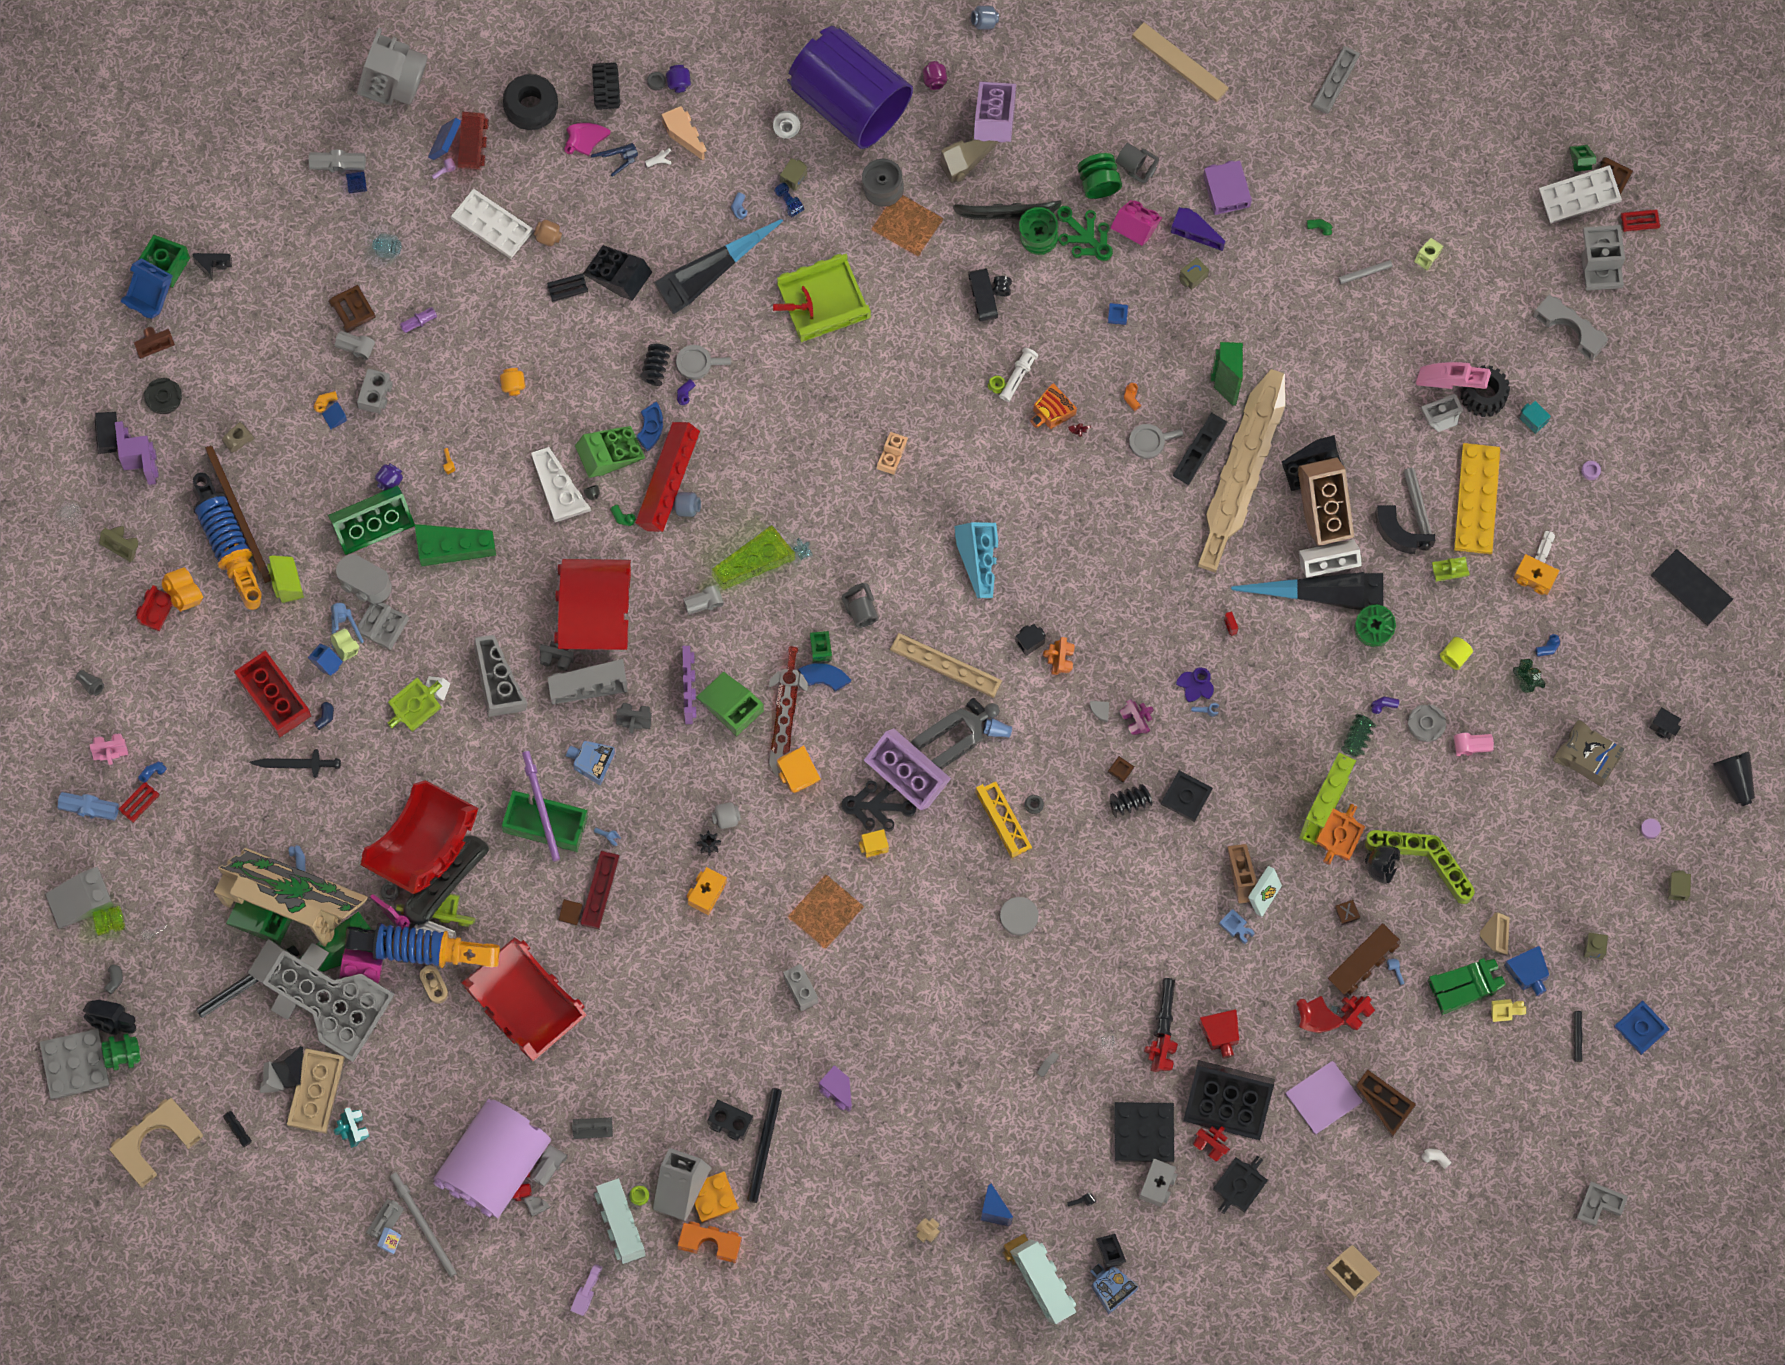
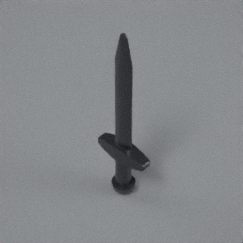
(314, 763)

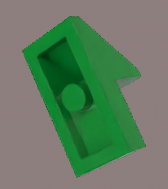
(1582, 158)
(820, 646)

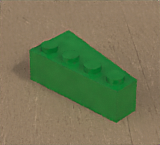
(452, 544)

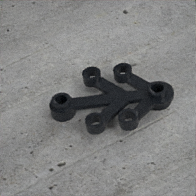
(875, 806)

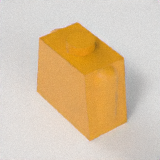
(797, 770)

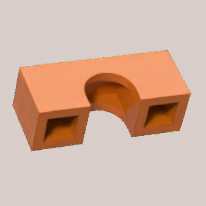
(693, 1236)

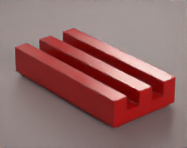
(1641, 220)
(149, 790)

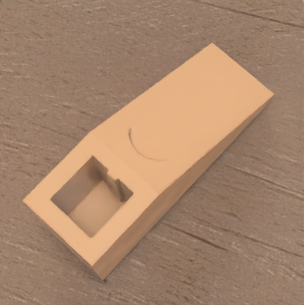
(679, 129)

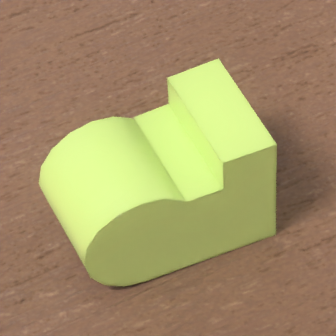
(1428, 253)
(344, 644)

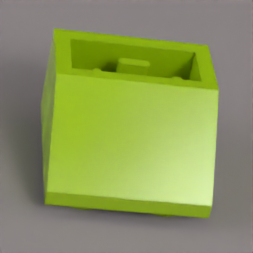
(285, 578)

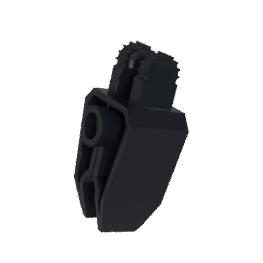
(109, 1017)

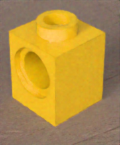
(874, 843)

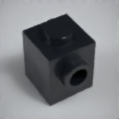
(1030, 638)
(1665, 724)

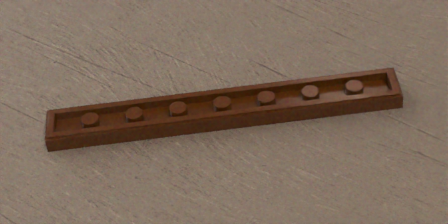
(238, 514)

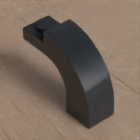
(1396, 536)

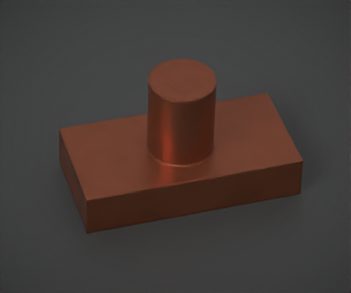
(153, 342)

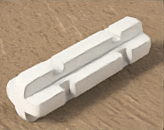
(1545, 546)

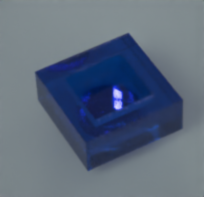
(356, 182)

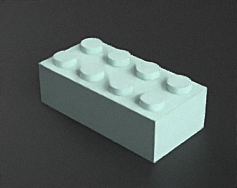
(1043, 1281)

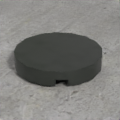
(163, 396)

